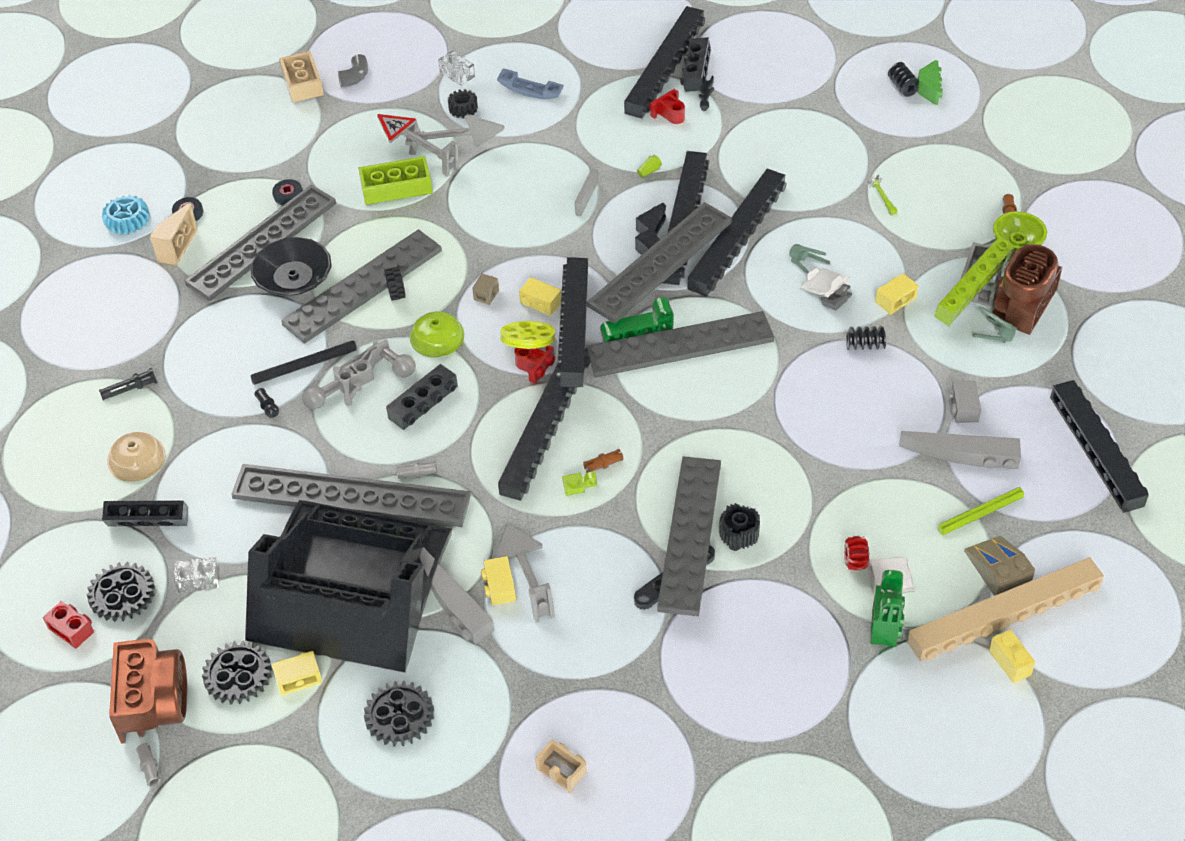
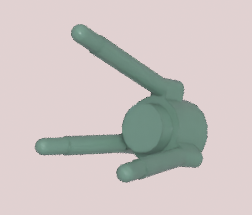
(800, 253)
(1006, 329)

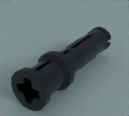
(105, 392)

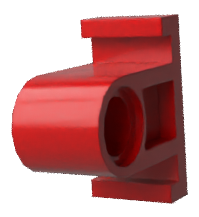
(669, 107)
(534, 361)

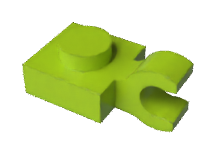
(576, 483)

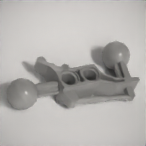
(358, 373)

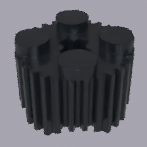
(739, 526)

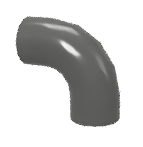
(354, 74)

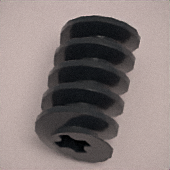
(903, 79)
(864, 337)

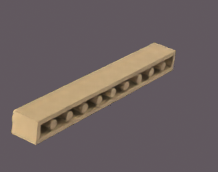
(1005, 609)

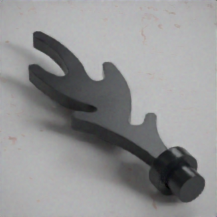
(704, 103)

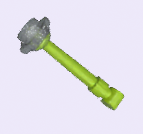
(874, 181)

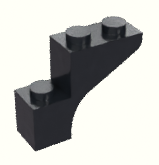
(648, 226)

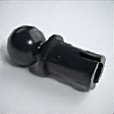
(266, 403)

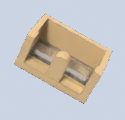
(561, 765)

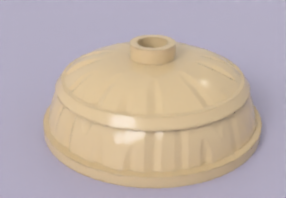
(136, 456)

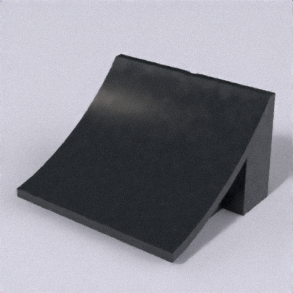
(342, 584)

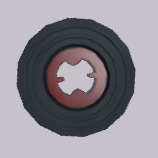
(286, 190)
(195, 203)

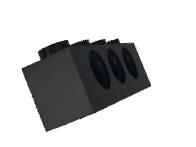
(696, 64)
(422, 396)
(145, 513)

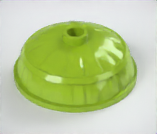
(1020, 229)
(436, 334)

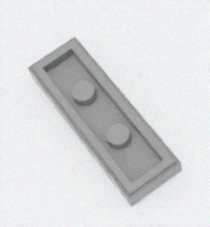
(586, 192)

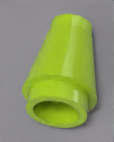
(649, 166)

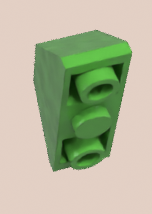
(930, 82)

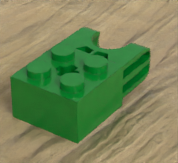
(888, 609)

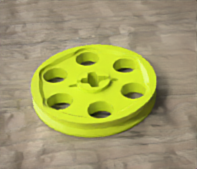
(527, 334)

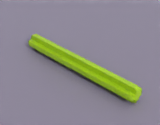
(980, 511)

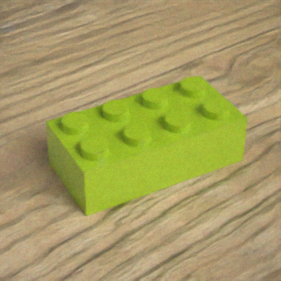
(395, 180)

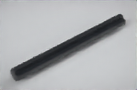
(303, 362)

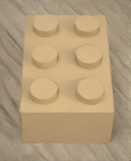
(301, 76)

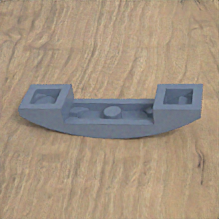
(529, 88)

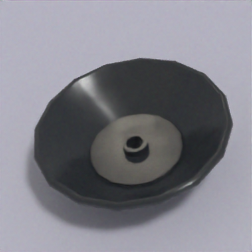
(291, 266)

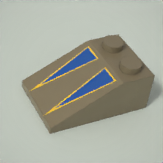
(1000, 564)

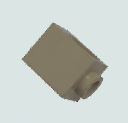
(485, 289)

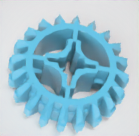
(125, 214)

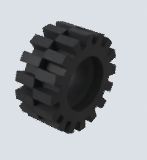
(456, 101)
(395, 283)

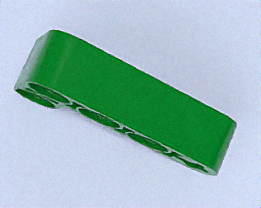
(658, 320)

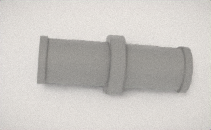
(416, 470)
(148, 765)

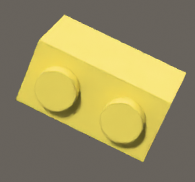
(896, 293)
(540, 296)
(499, 580)
(1012, 656)
(296, 673)

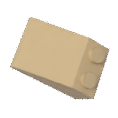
(174, 235)

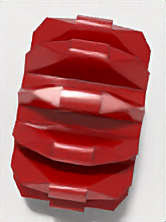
(856, 553)

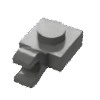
(837, 298)

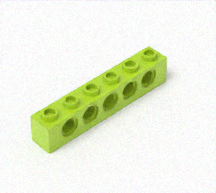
(974, 281)

